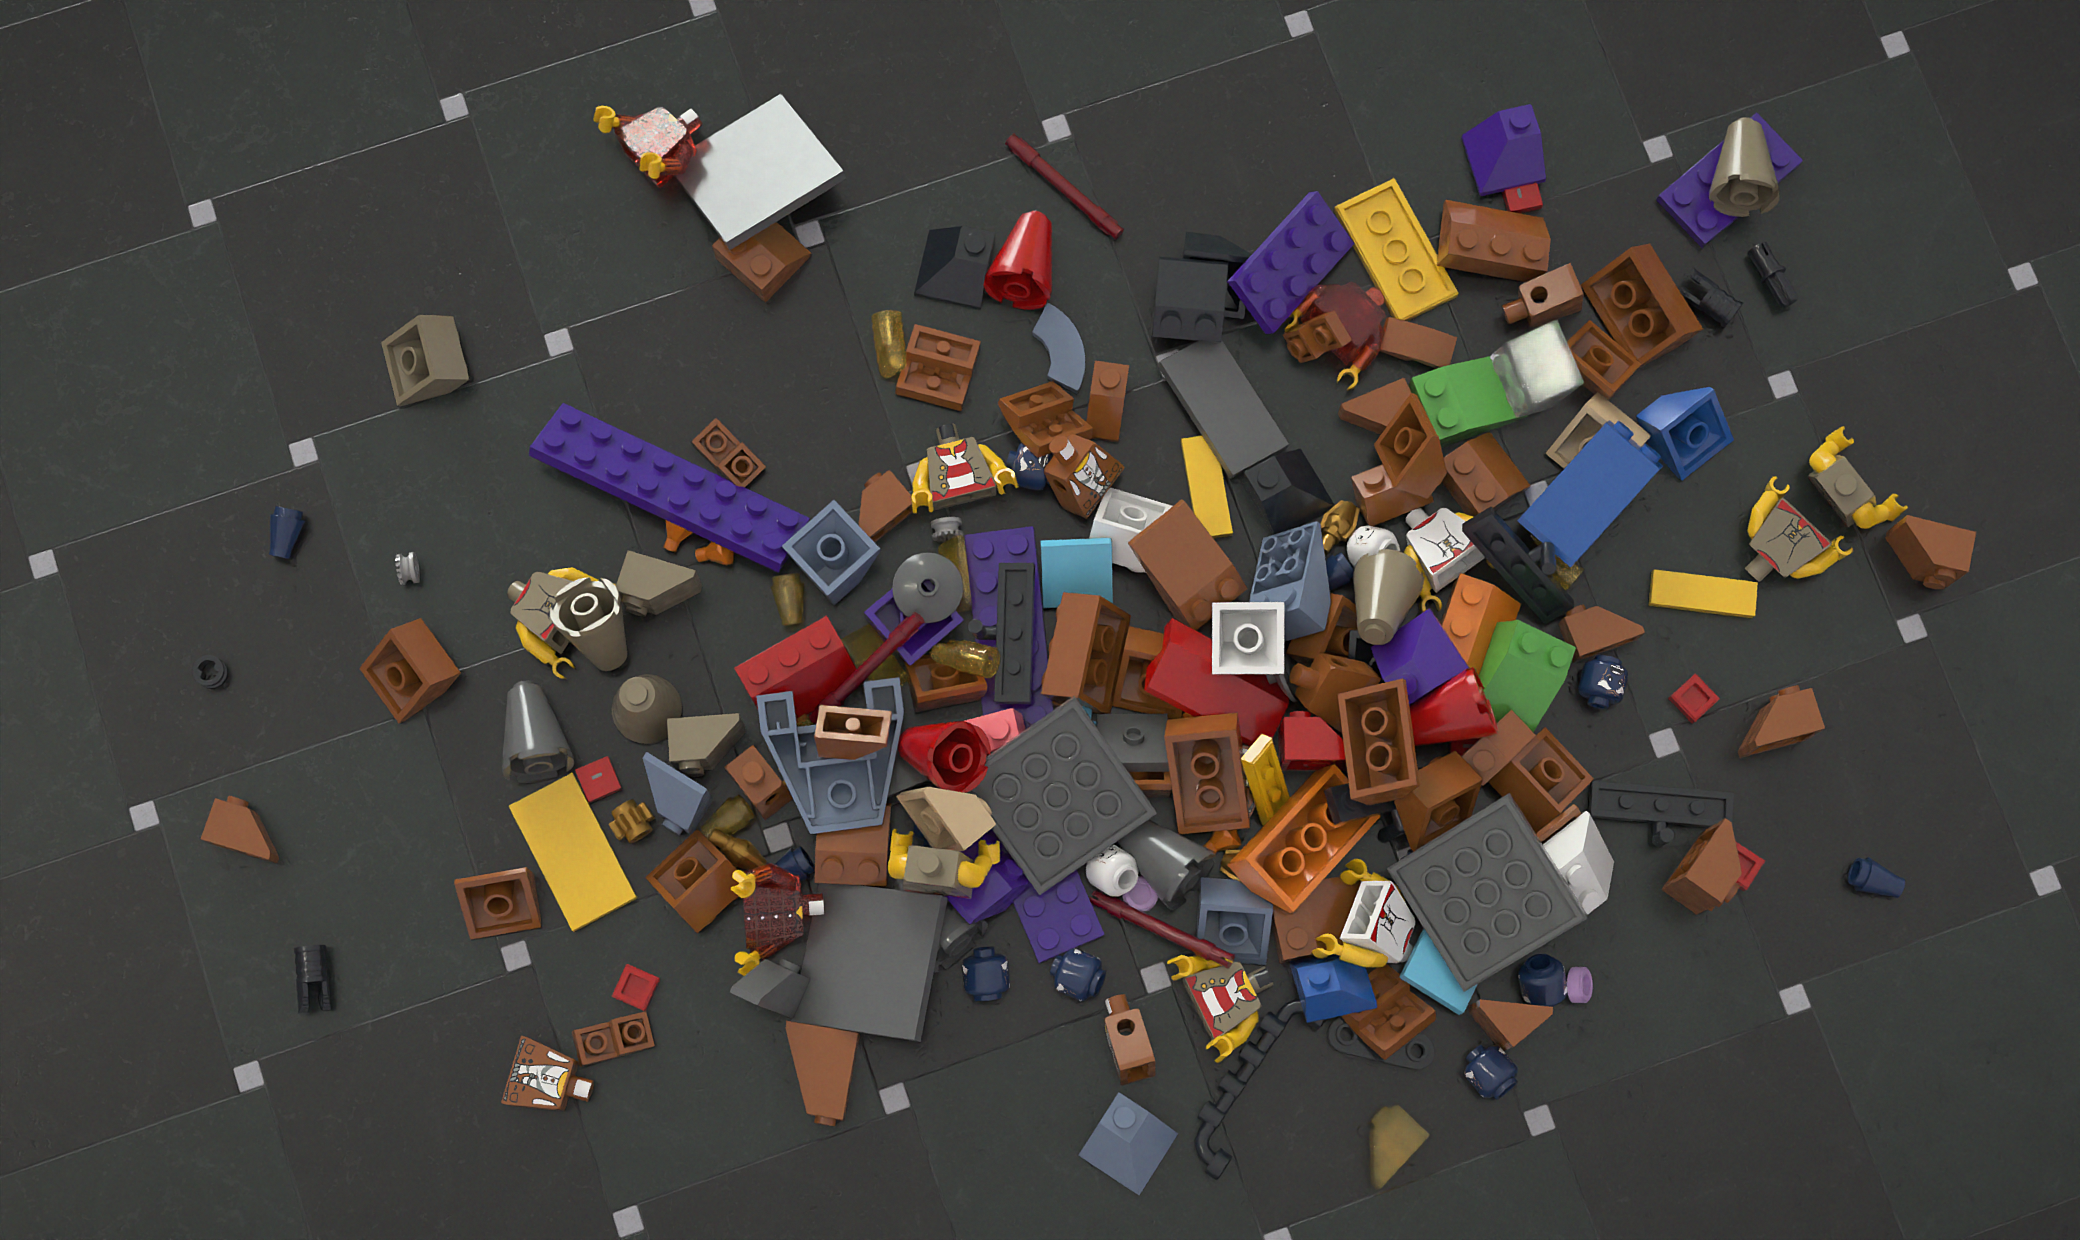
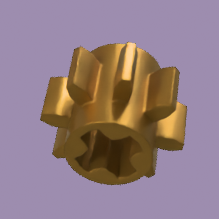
(631, 821)

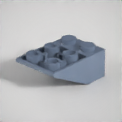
(1295, 572)

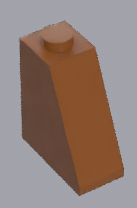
(824, 1068)

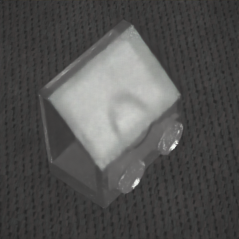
(1536, 369)

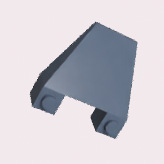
(832, 791)

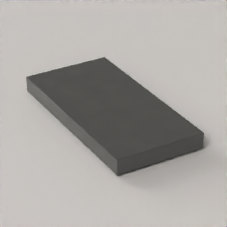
(1223, 406)

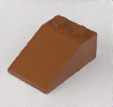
(1186, 565)
(1207, 773)
(1319, 914)

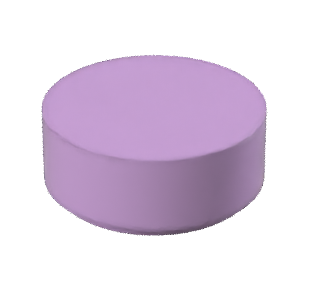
(1141, 896)
(1579, 985)

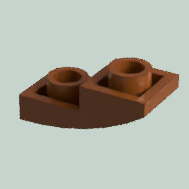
(1316, 337)
(1417, 343)
(727, 454)
(613, 1039)

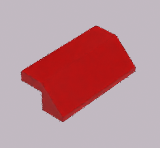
(1185, 680)

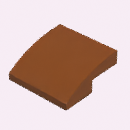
(938, 367)
(1042, 415)
(1398, 1014)

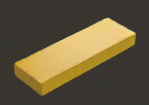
(1206, 487)
(1703, 593)
(1265, 778)

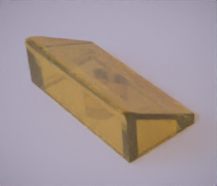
(955, 551)
(862, 644)

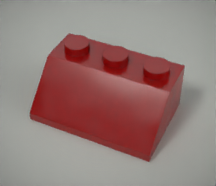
(805, 663)

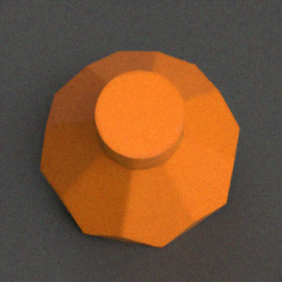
(675, 535)
(715, 553)
(1223, 840)

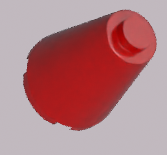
(1024, 264)
(1453, 712)
(947, 754)

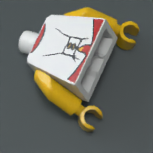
(1439, 550)
(1377, 923)

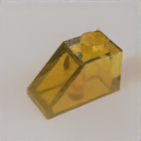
(1392, 1142)

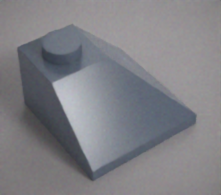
(832, 552)
(676, 796)
(1234, 919)
(1128, 1143)

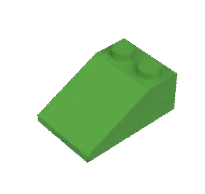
(1463, 400)
(1524, 670)

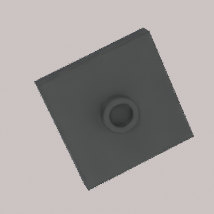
(1136, 740)

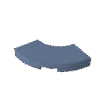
(1064, 348)

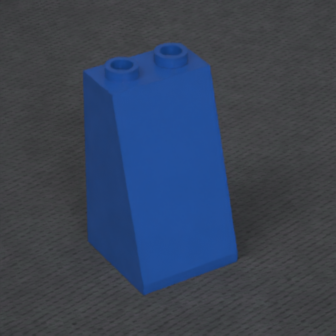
(1591, 491)

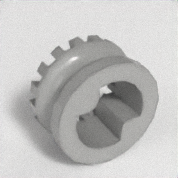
(946, 528)
(408, 568)

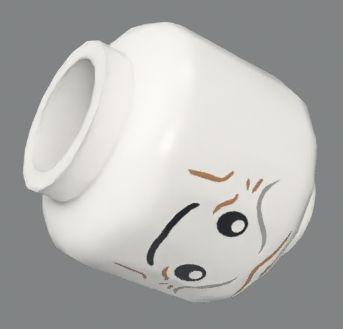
(1369, 540)
(1113, 871)

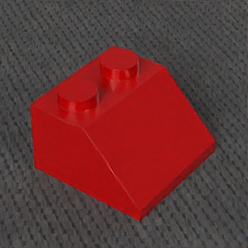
(1308, 744)

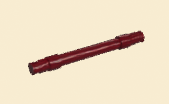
(1095, 213)
(896, 639)
(1201, 947)

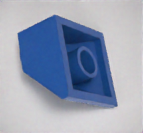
(1686, 429)
(1331, 987)

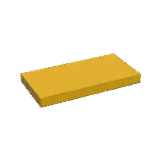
(1395, 251)
(573, 852)

